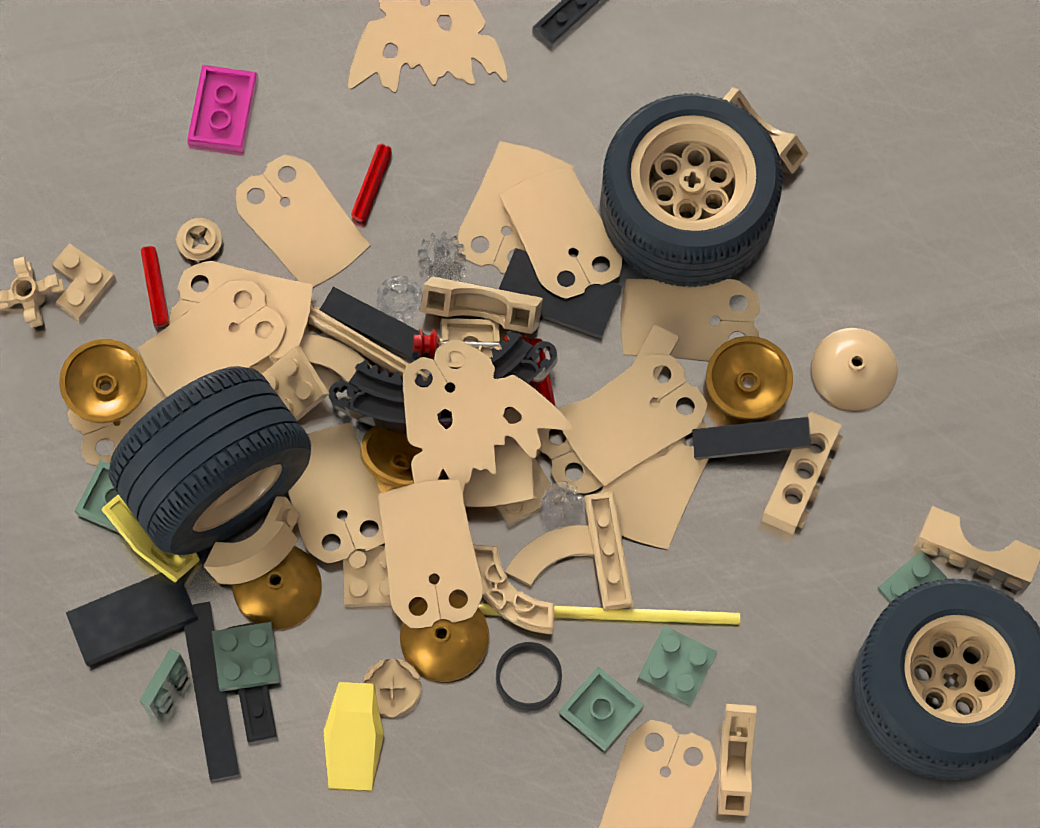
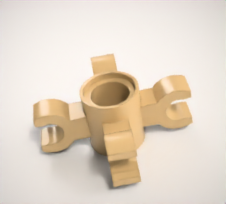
(31, 302)

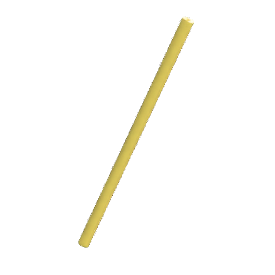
(636, 615)

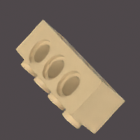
(779, 511)

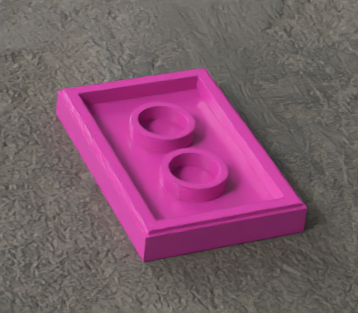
(222, 108)

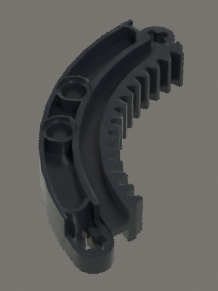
(380, 398)

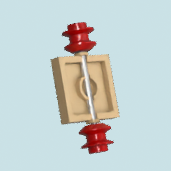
(476, 332)

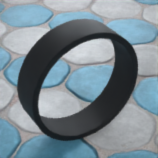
(535, 646)

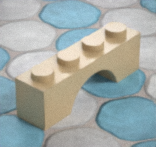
(457, 298)
(944, 537)

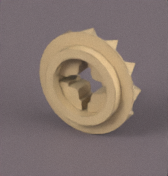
(197, 228)

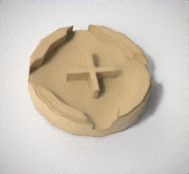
(396, 687)

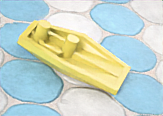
(125, 522)
(353, 737)

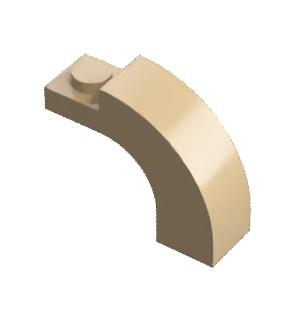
(788, 145)
(259, 553)
(736, 760)

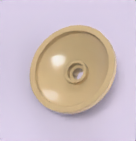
(848, 385)

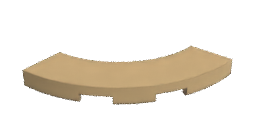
(330, 355)
(548, 550)
(508, 601)

